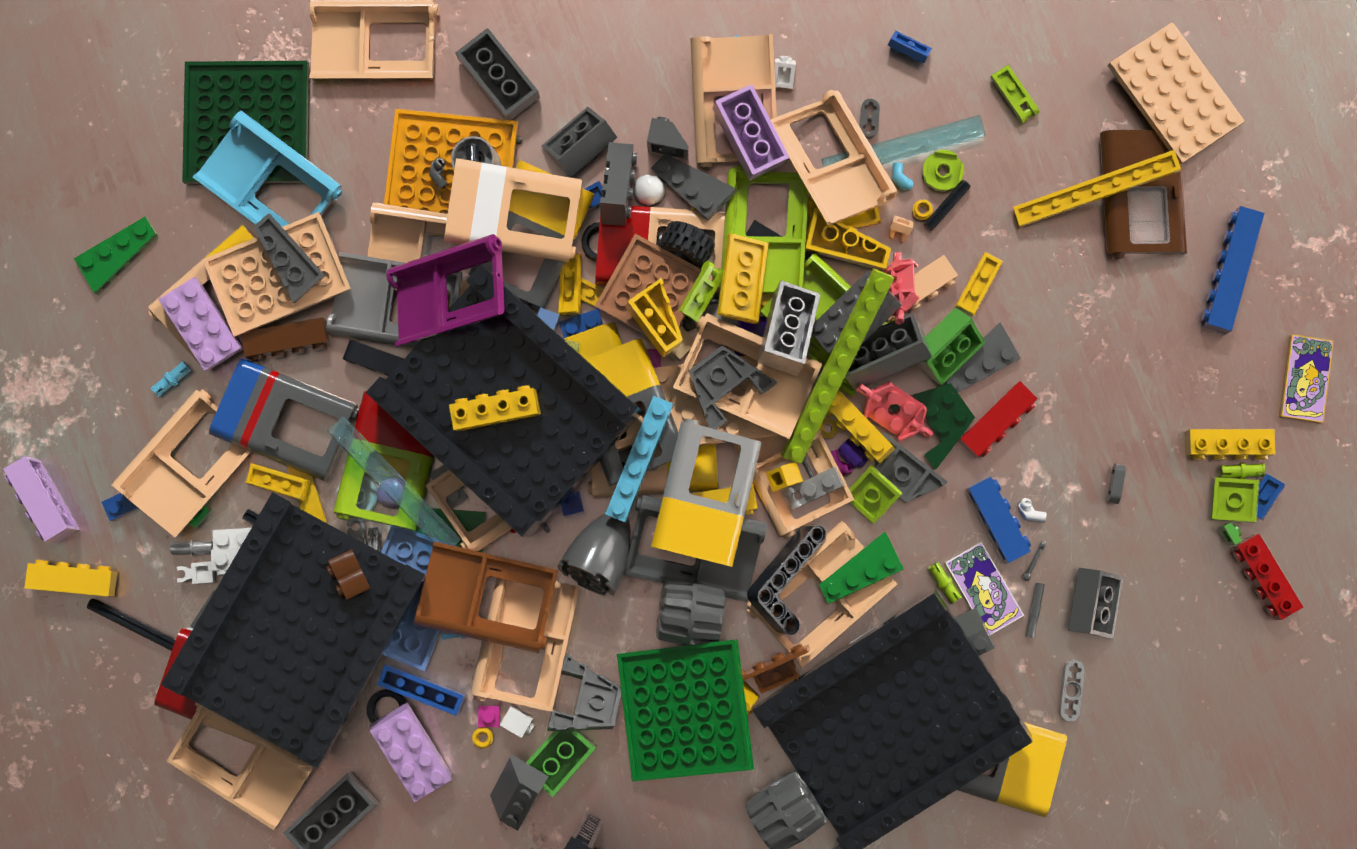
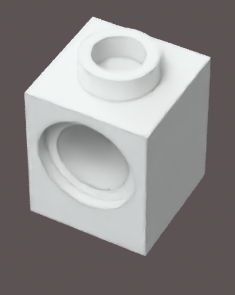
(517, 722)

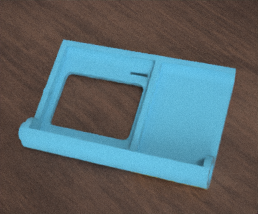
(246, 161)

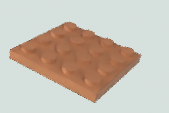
(638, 269)

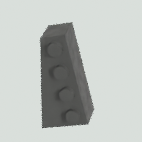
(616, 186)

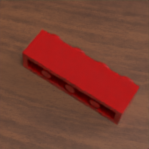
(997, 420)

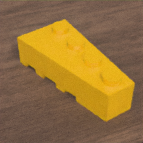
(844, 243)

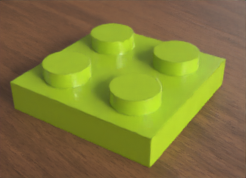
(873, 494)
(1235, 500)

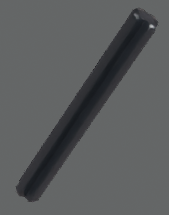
(131, 624)

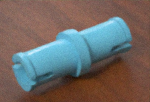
(171, 378)

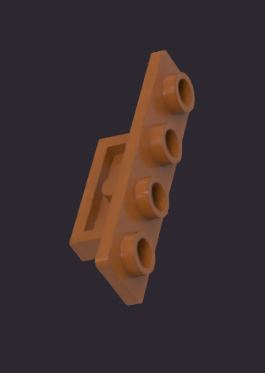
(777, 671)

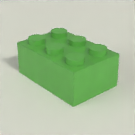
(951, 345)
(561, 757)

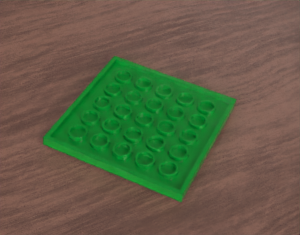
(685, 711)

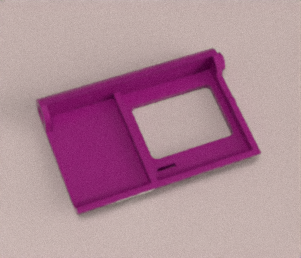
(423, 289)

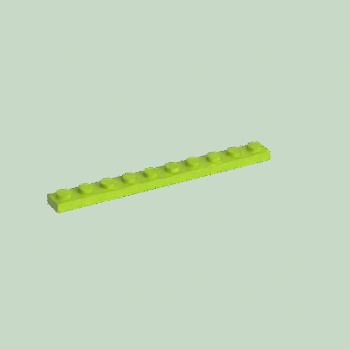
(837, 365)

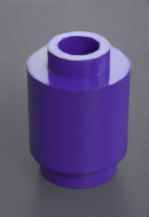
(853, 454)

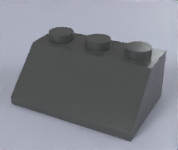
(579, 141)
(1096, 603)
(516, 791)

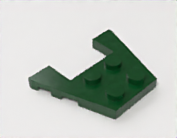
(947, 416)

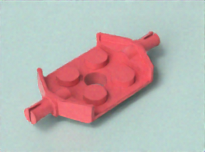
(903, 284)
(905, 421)

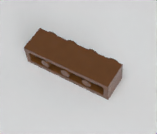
(285, 338)

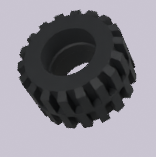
(687, 242)

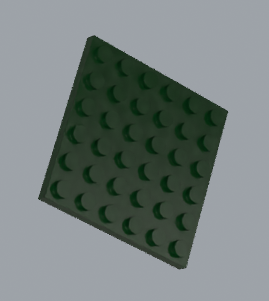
(264, 90)

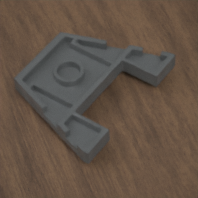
(720, 375)
(595, 704)

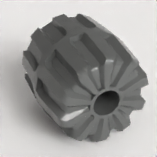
(690, 613)
(785, 812)

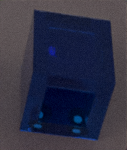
(573, 505)

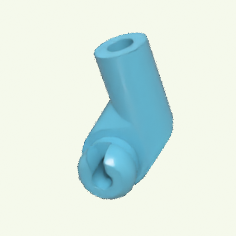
(899, 178)

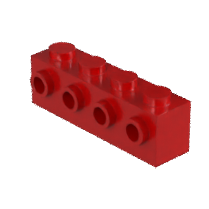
(1267, 577)

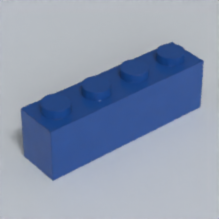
(998, 519)
(421, 689)

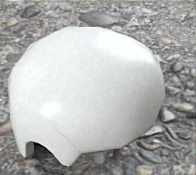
(649, 190)

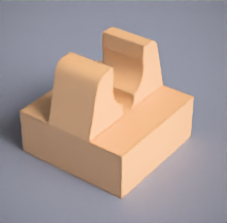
(901, 225)

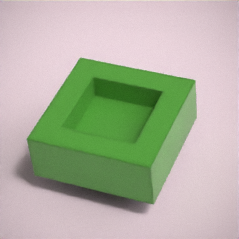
(1231, 533)

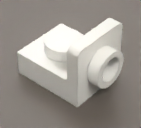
(784, 72)

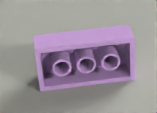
(750, 132)
(200, 324)
(41, 500)
(410, 752)

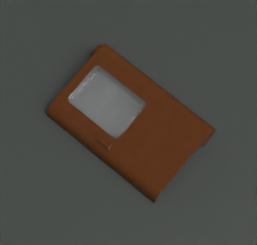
(1145, 216)

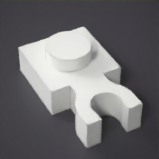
(199, 573)

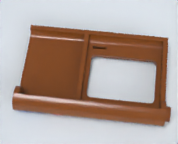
(456, 588)

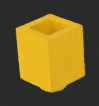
(784, 476)

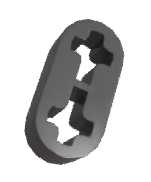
(874, 117)
(1116, 483)

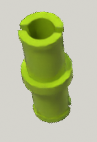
(1242, 470)
(944, 582)

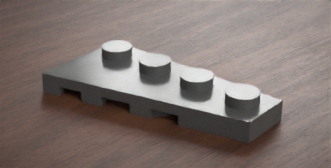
(694, 186)
(293, 265)
(990, 358)

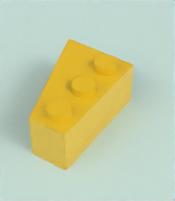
(655, 317)

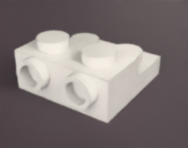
(225, 547)

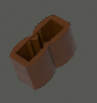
(348, 574)

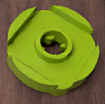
(936, 161)

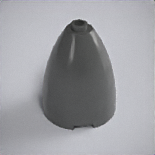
(598, 555)

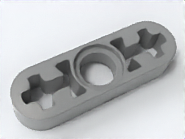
(1065, 705)

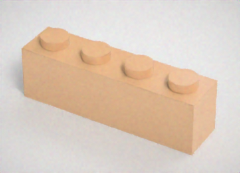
(931, 279)

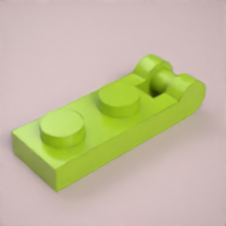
(1014, 93)
(701, 292)

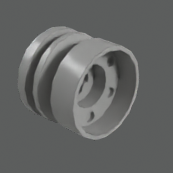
(486, 151)

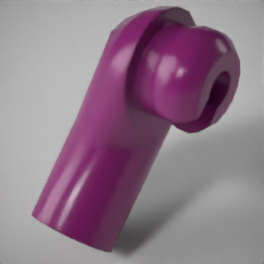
(845, 469)

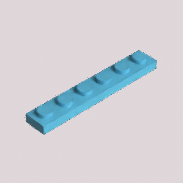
(639, 459)

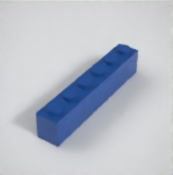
(1233, 269)

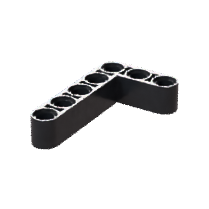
(783, 575)

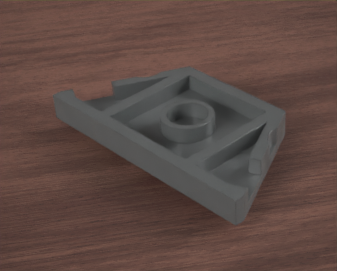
(908, 472)

